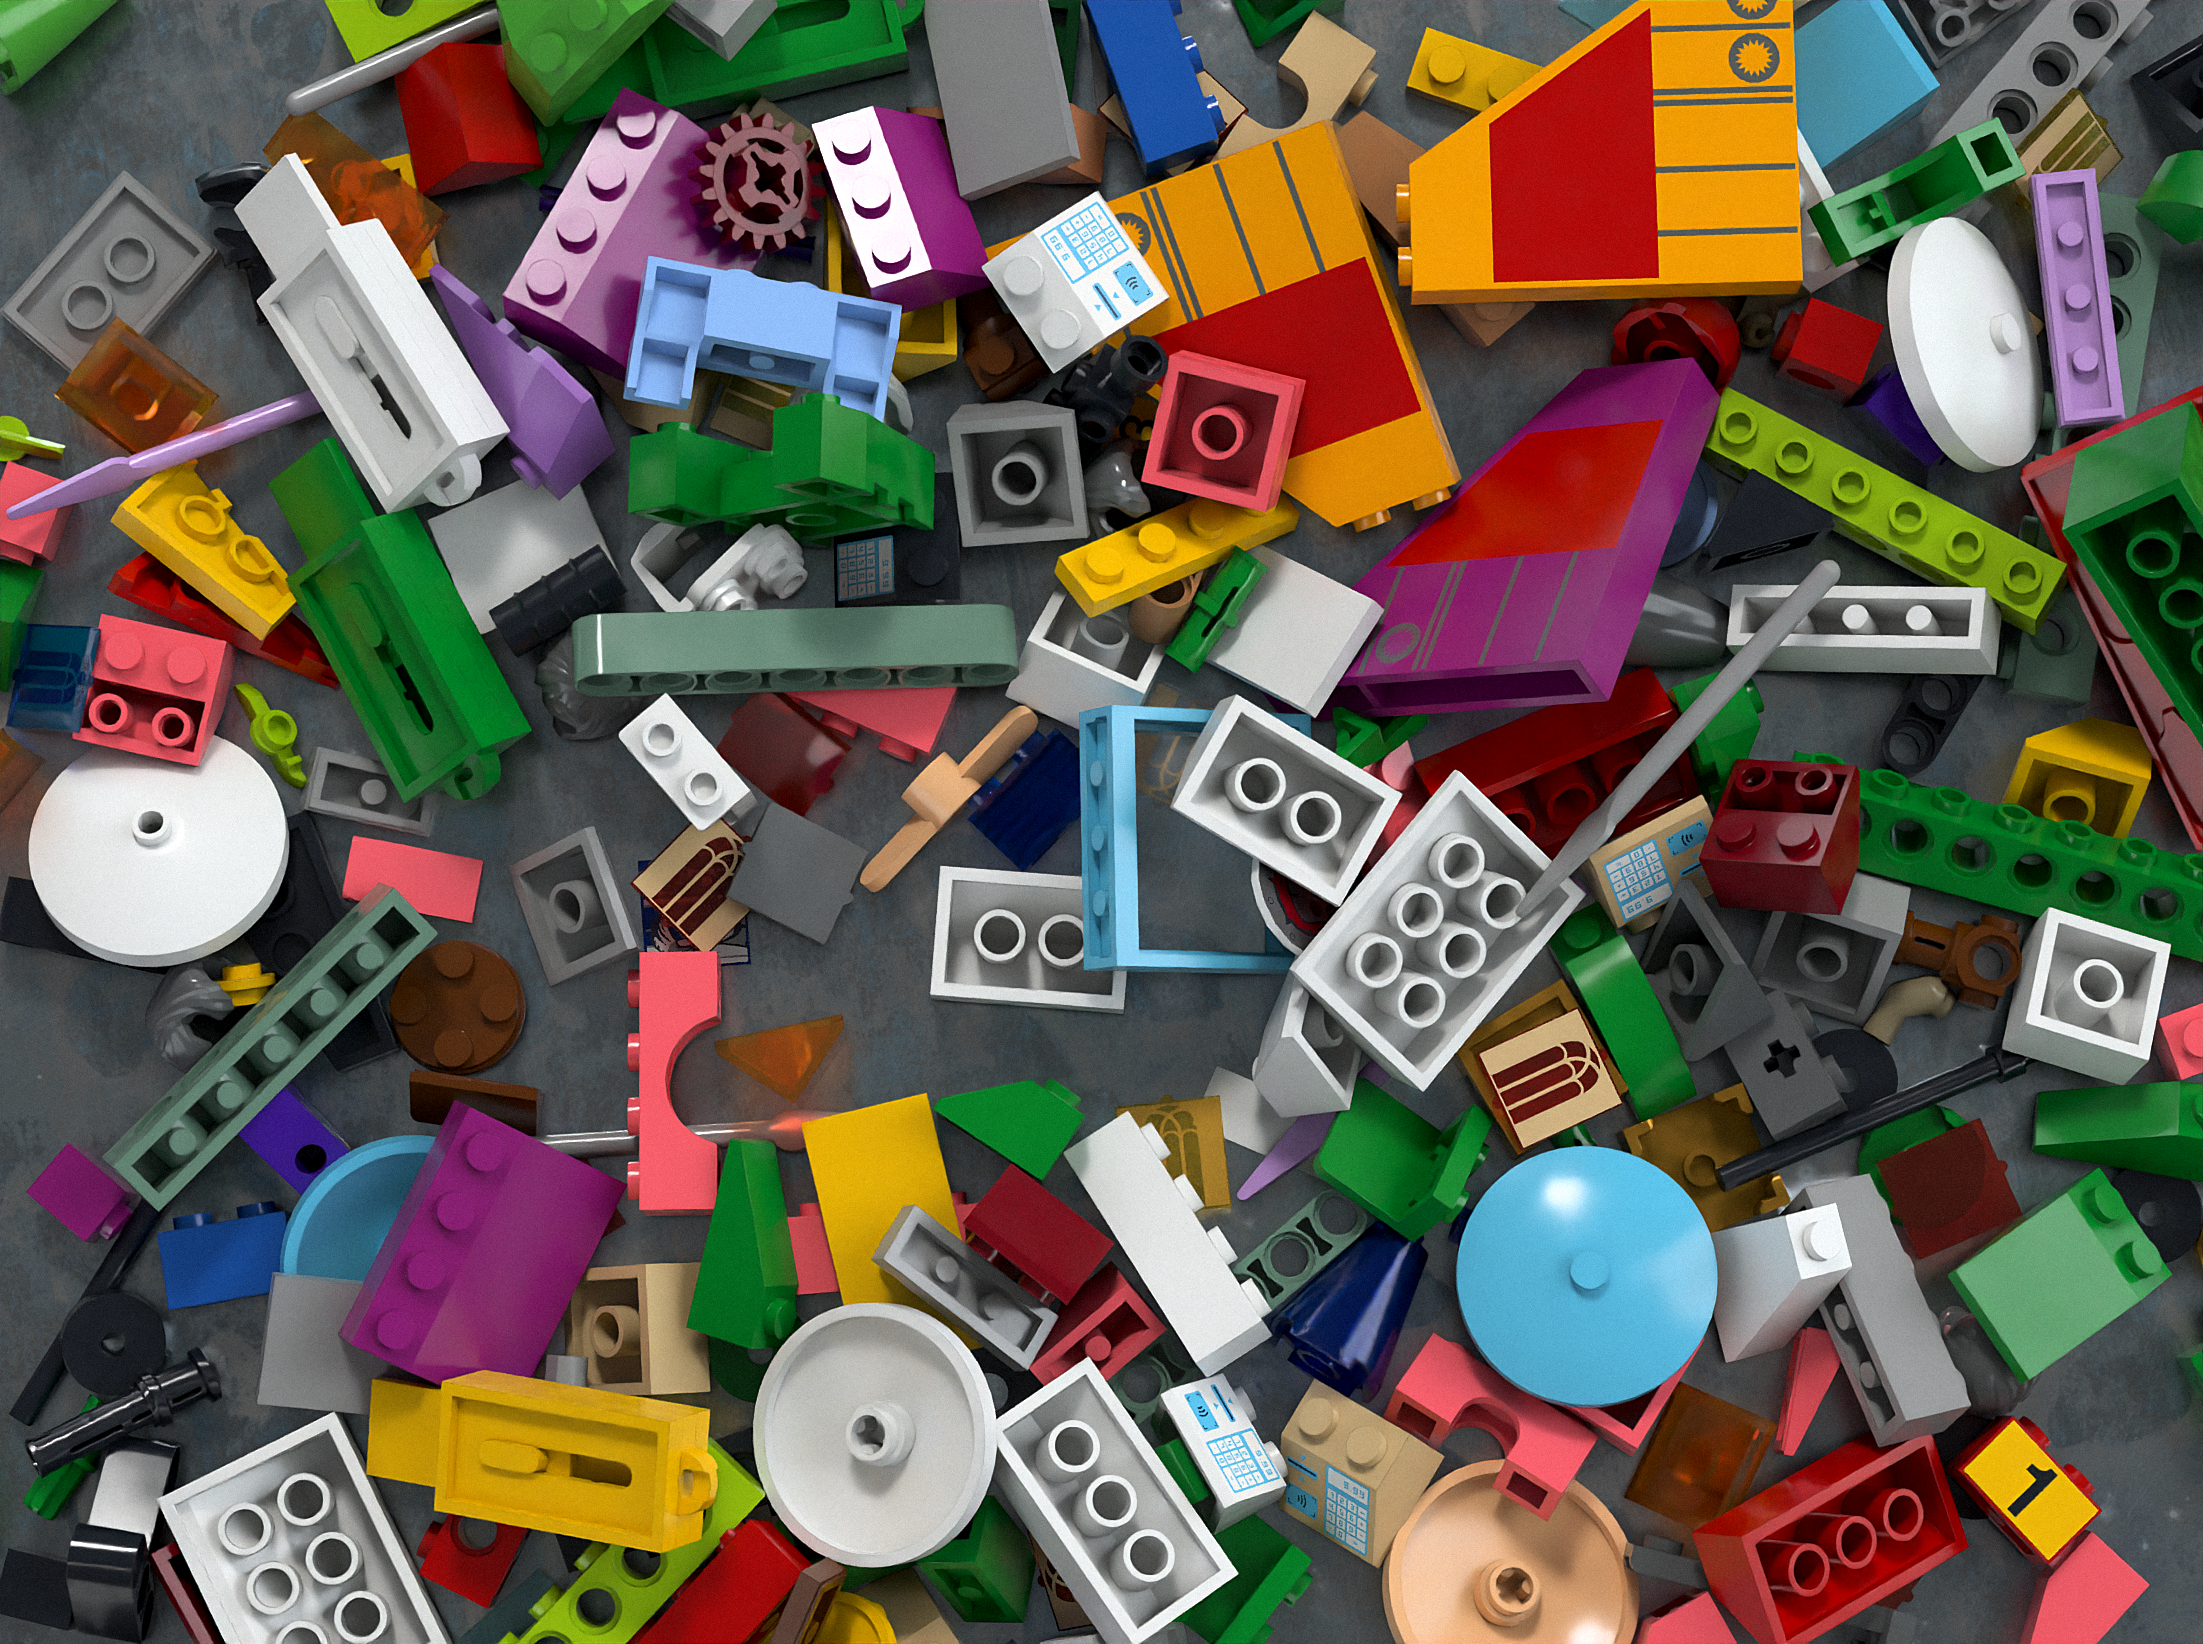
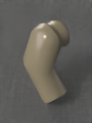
(1758, 315)
(1907, 999)

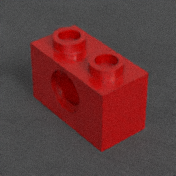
(1825, 350)
(469, 1569)

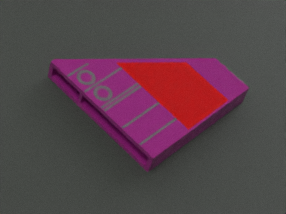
(1539, 557)

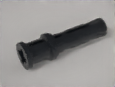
(150, 1401)

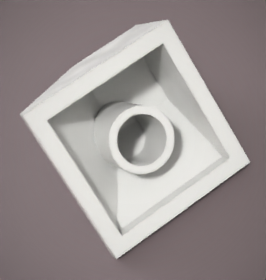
(1304, 1056)

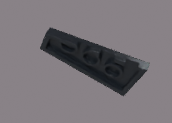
(296, 920)

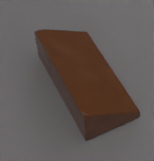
(511, 1104)

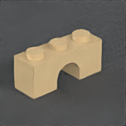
(1328, 72)

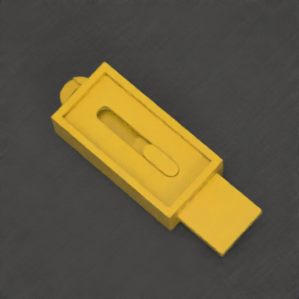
(548, 1456)

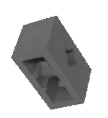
(1805, 1097)

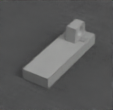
(964, 1287)

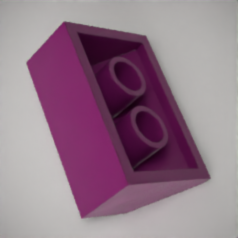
(900, 207)

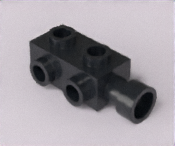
(1107, 388)

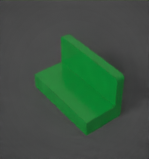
(989, 1572)

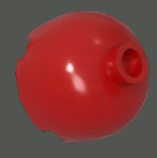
(1680, 329)

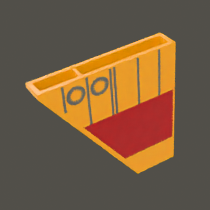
(1622, 169)
(1285, 277)

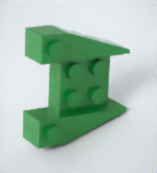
(824, 478)

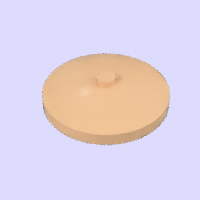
(1495, 1573)

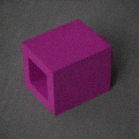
(83, 1194)

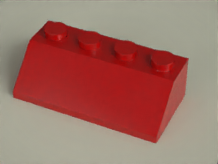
(1568, 760)
(1832, 1539)

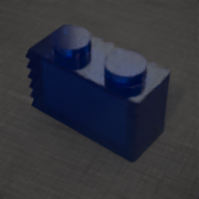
(1033, 803)

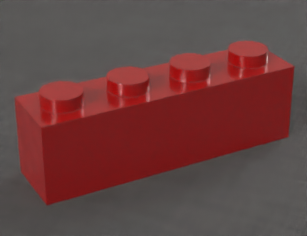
(735, 1595)

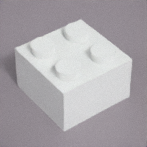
(2086, 996)

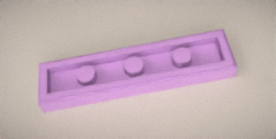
(2076, 298)

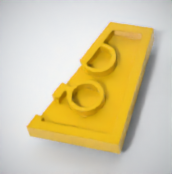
(200, 542)

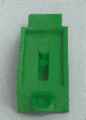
(792, 53)
(396, 633)

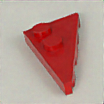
(160, 589)

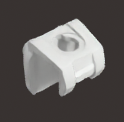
(750, 570)

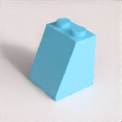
(1856, 80)

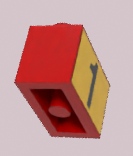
(2024, 1488)

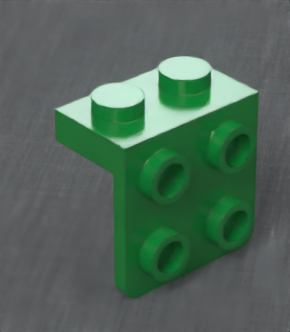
(1401, 1162)
(1269, 1573)

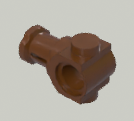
(997, 347)
(1957, 952)

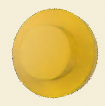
(245, 982)

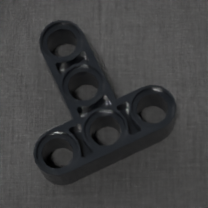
(109, 1555)

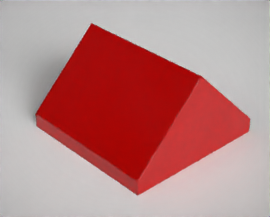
(465, 119)

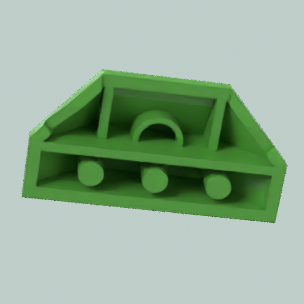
(565, 45)

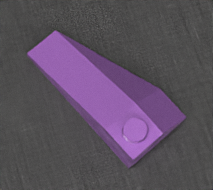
(549, 413)

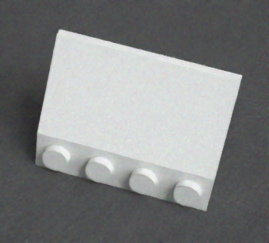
(1434, 934)
(301, 1547)

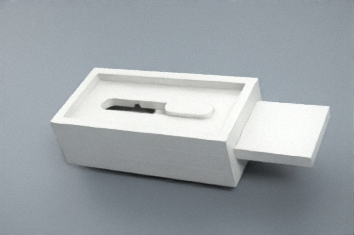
(370, 345)

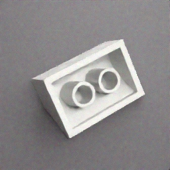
(1283, 798)
(1016, 943)

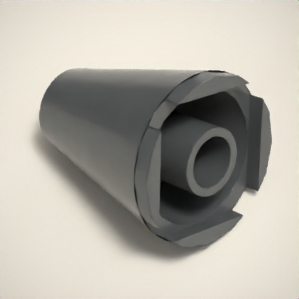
(1679, 627)

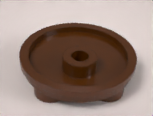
(457, 1008)

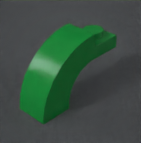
(1917, 192)
(1622, 1011)

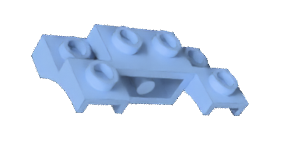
(757, 331)

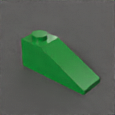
(2125, 1126)
(748, 1259)

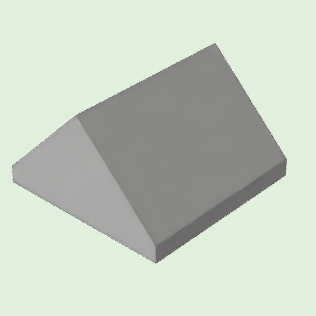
(575, 907)

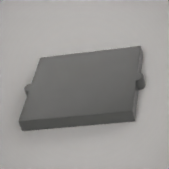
(796, 873)

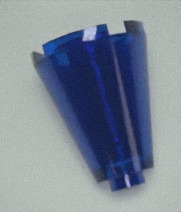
(1354, 1312)

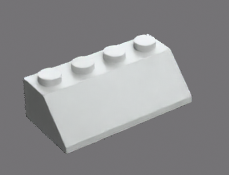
(1105, 1507)

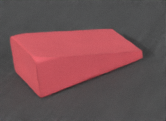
(428, 879)
(1808, 1377)

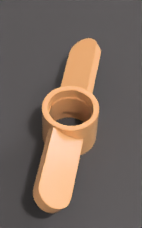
(944, 791)

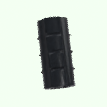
(557, 601)

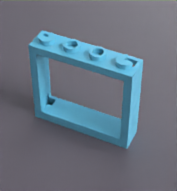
(1111, 846)

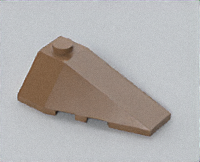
(1379, 161)

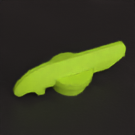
(17, 441)
(272, 734)

